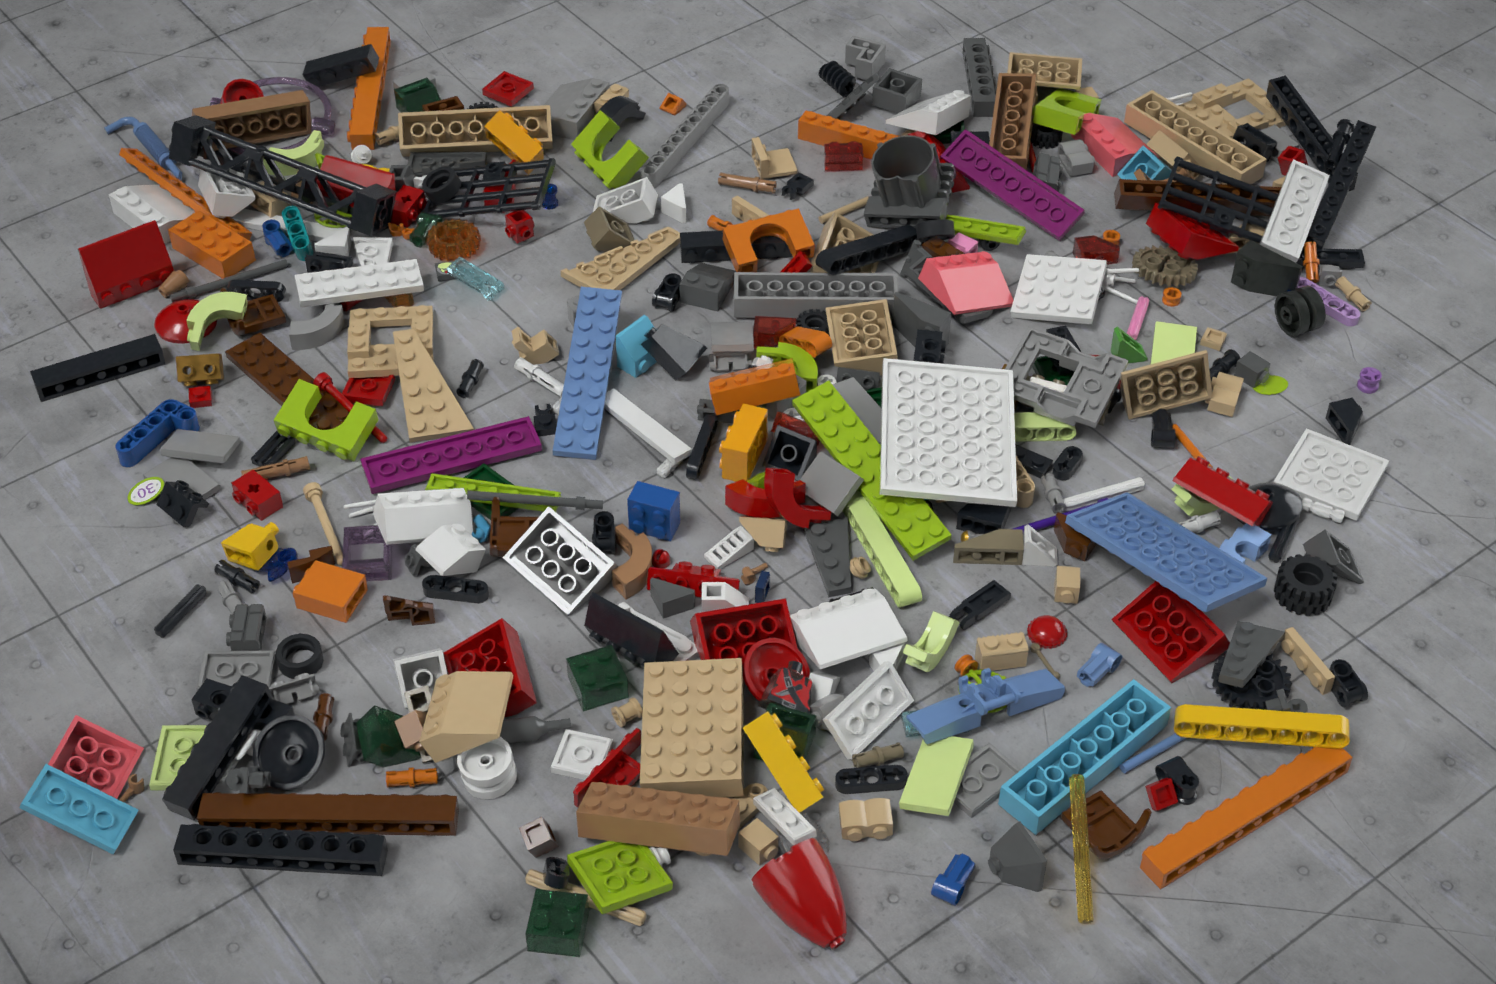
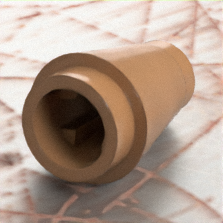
(175, 282)

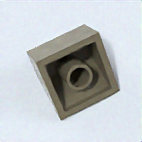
(607, 230)

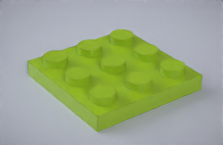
(619, 874)

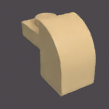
(536, 349)

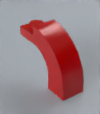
(779, 493)
(753, 501)

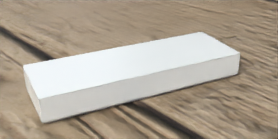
(784, 816)

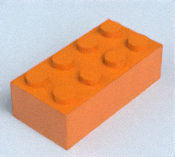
(211, 245)

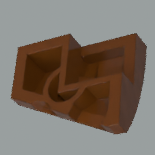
(418, 611)

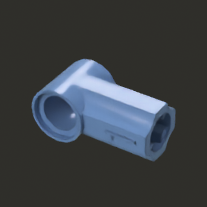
(1102, 661)

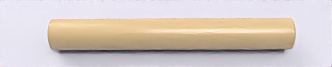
(844, 210)

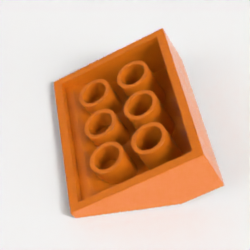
(754, 386)

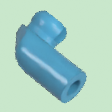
(483, 528)

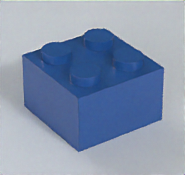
(654, 510)

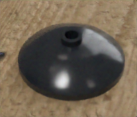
(1284, 509)
(278, 744)

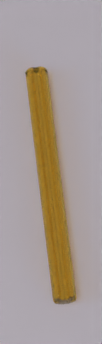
(1081, 849)

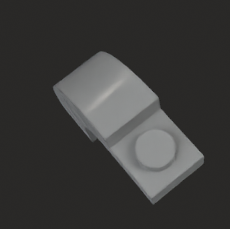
(319, 330)

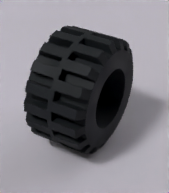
(1305, 584)

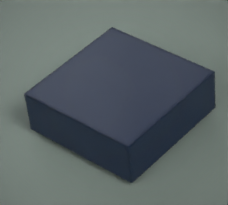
(762, 587)

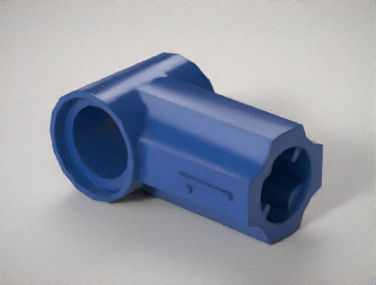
(276, 238)
(951, 884)

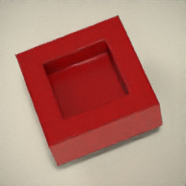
(200, 397)
(1161, 794)

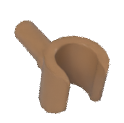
(749, 574)
(134, 787)

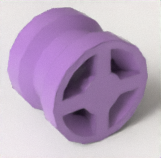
(1369, 380)

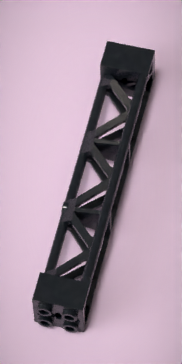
(195, 138)

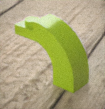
(803, 362)

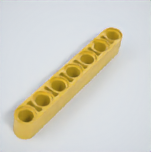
(1262, 726)

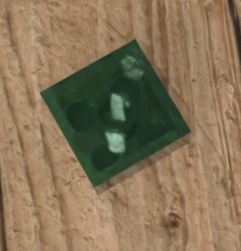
(597, 678)
(557, 923)

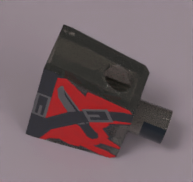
(788, 689)

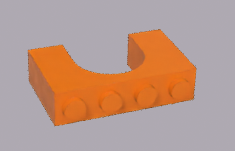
(785, 225)

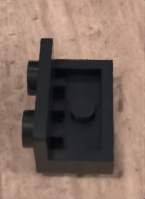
(324, 261)
(181, 502)

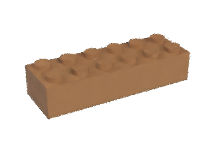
(1014, 116)
(261, 117)
(658, 818)

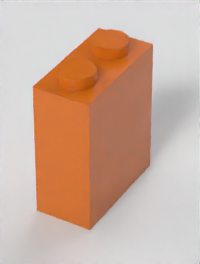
(330, 591)

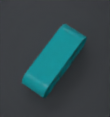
(297, 232)

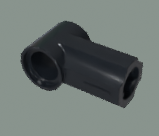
(1162, 433)

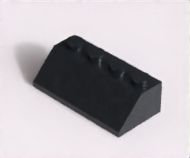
(627, 633)

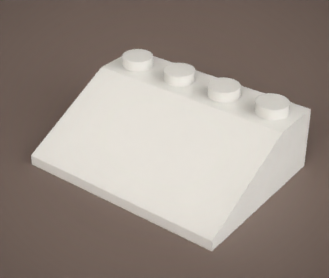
(934, 114)
(148, 203)
(847, 628)

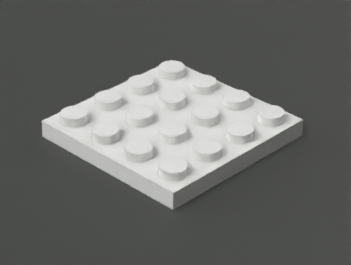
(1058, 289)
(1332, 473)

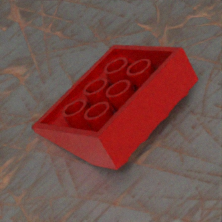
(1188, 236)
(126, 264)
(735, 630)
(1171, 632)
(496, 650)

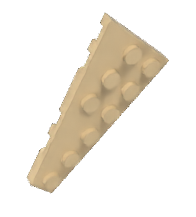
(622, 265)
(427, 399)

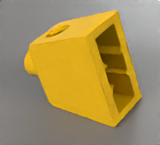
(251, 545)

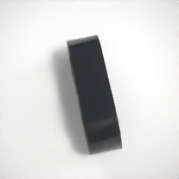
(1063, 461)
(556, 872)

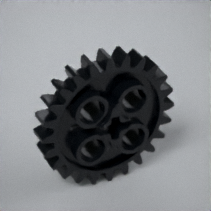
(1258, 689)

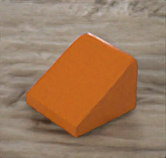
(672, 104)

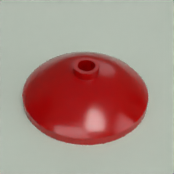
(172, 321)
(765, 659)

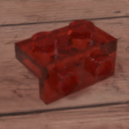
(793, 424)

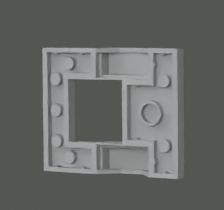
(1087, 390)

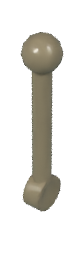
(1035, 648)

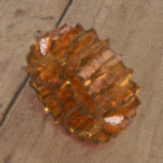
(453, 239)

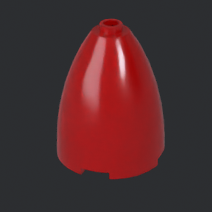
(805, 894)

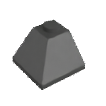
(1336, 554)
(1018, 859)

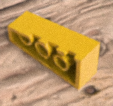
(783, 762)

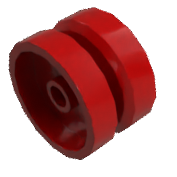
(240, 90)

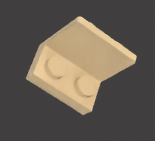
(773, 162)

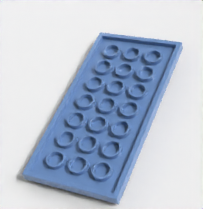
(1166, 551)

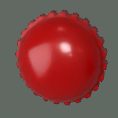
(1047, 631)

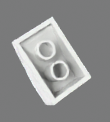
(630, 202)

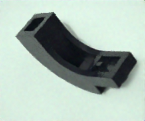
(621, 108)

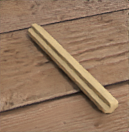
(626, 913)

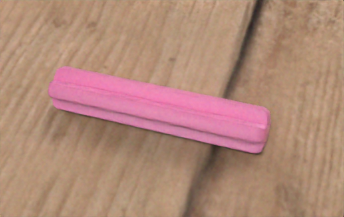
(1138, 317)

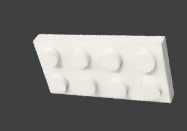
(868, 710)

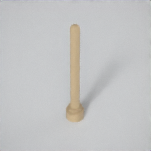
(314, 494)

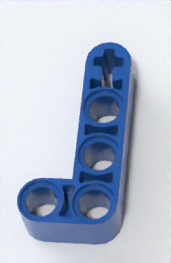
(154, 429)

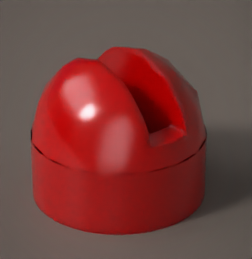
(664, 560)

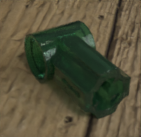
(424, 224)

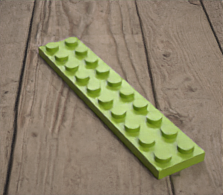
(856, 448)

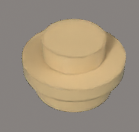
(859, 567)

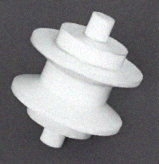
(361, 154)

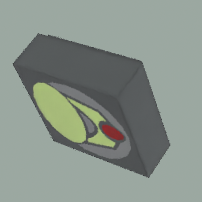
(441, 271)

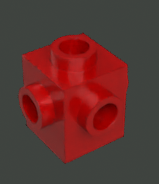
(519, 226)

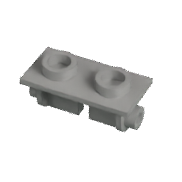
(720, 360)
(301, 686)

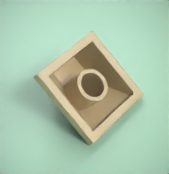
(766, 531)

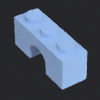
(1247, 542)

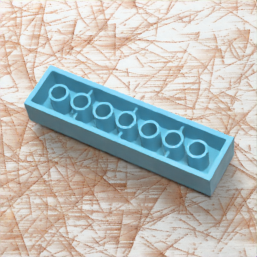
(1091, 749)

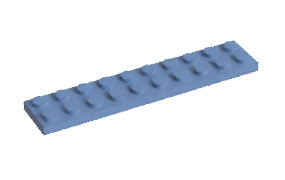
(587, 373)

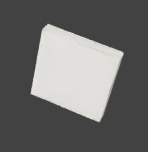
(580, 754)

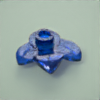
(277, 564)

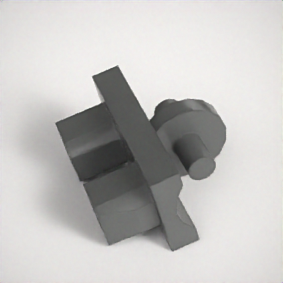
(1281, 704)
(248, 779)

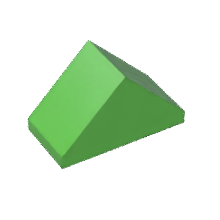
(1126, 347)

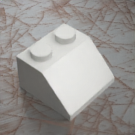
(452, 550)
(419, 670)

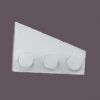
(373, 250)

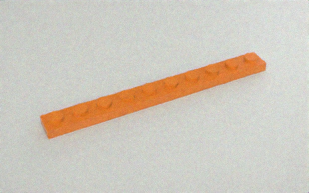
(177, 188)

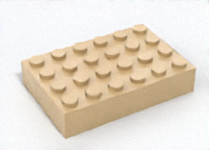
(693, 727)

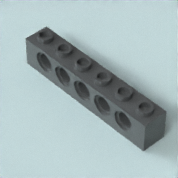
(979, 76)

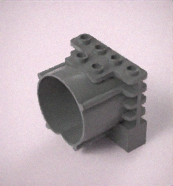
(908, 184)

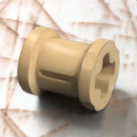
(627, 712)

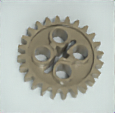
(1164, 266)

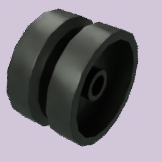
(1300, 311)

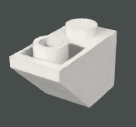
(721, 596)

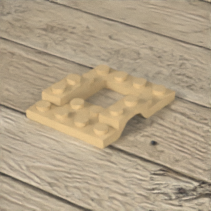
(1210, 102)
(381, 359)

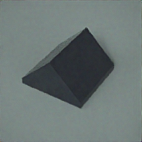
(790, 452)

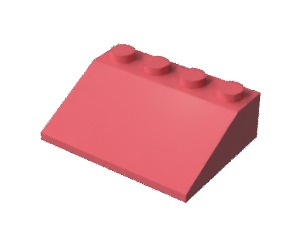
(1109, 141)
(967, 282)
(96, 756)

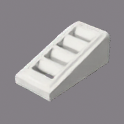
(740, 538)

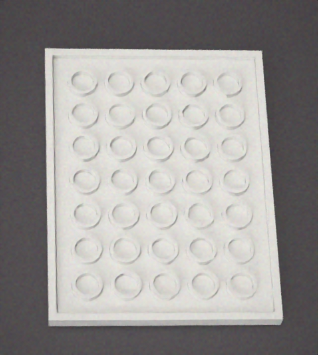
(948, 433)

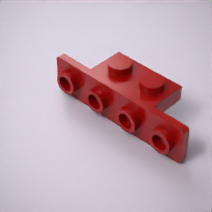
(690, 576)
(615, 769)

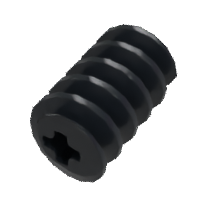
(837, 78)

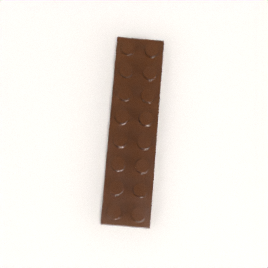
(278, 375)

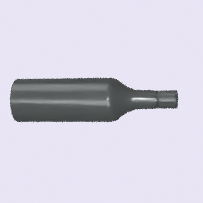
(530, 728)

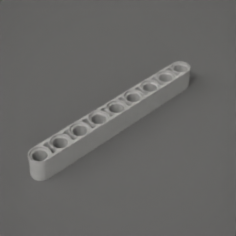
(686, 135)

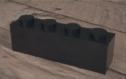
(341, 66)

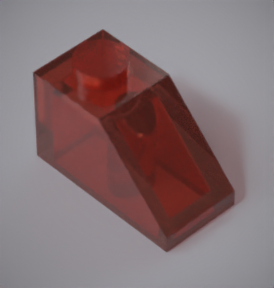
(1096, 248)
(769, 329)

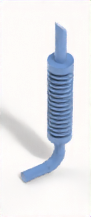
(149, 141)

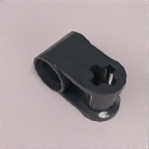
(668, 292)
(604, 532)
(1347, 685)
(1183, 779)

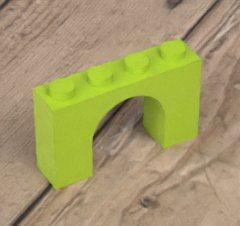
(1065, 110)
(590, 146)
(343, 440)

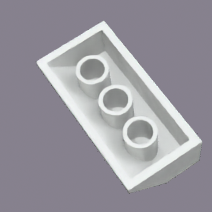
(224, 196)
(417, 514)

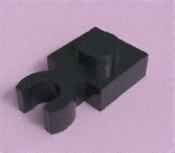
(797, 184)
(544, 421)

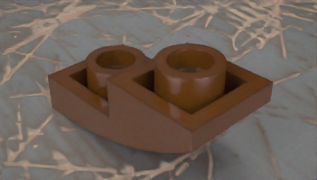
(298, 567)

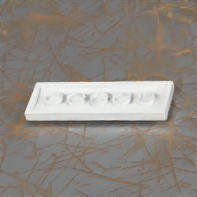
(1294, 210)
(358, 283)

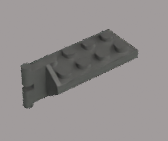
(912, 269)

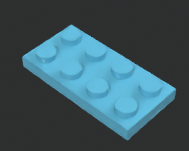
(79, 809)

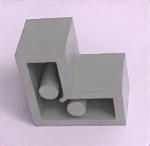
(865, 55)

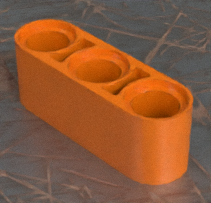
(812, 341)

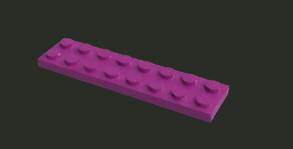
(1013, 185)
(450, 454)

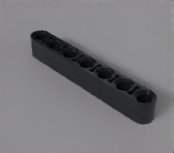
(867, 250)

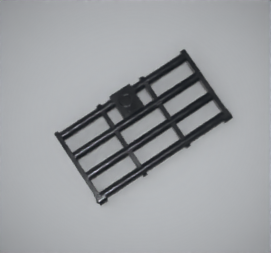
(494, 176)
(1223, 216)

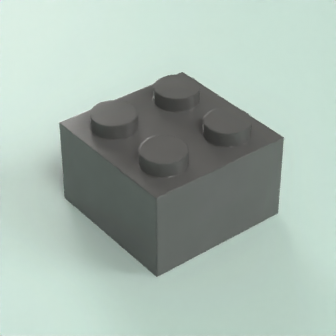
(896, 91)

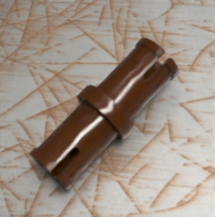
(323, 715)

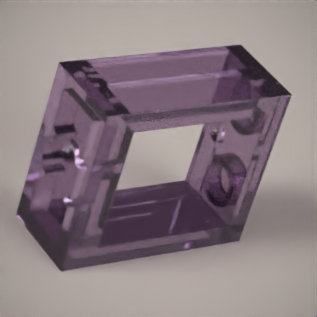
(379, 568)

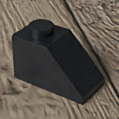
(1344, 418)

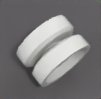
(488, 769)

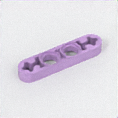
(1344, 313)

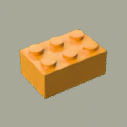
(513, 139)
(744, 443)

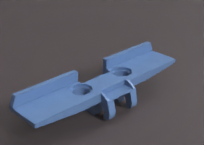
(1017, 692)

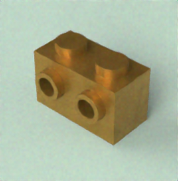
(199, 369)

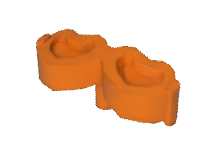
(399, 230)

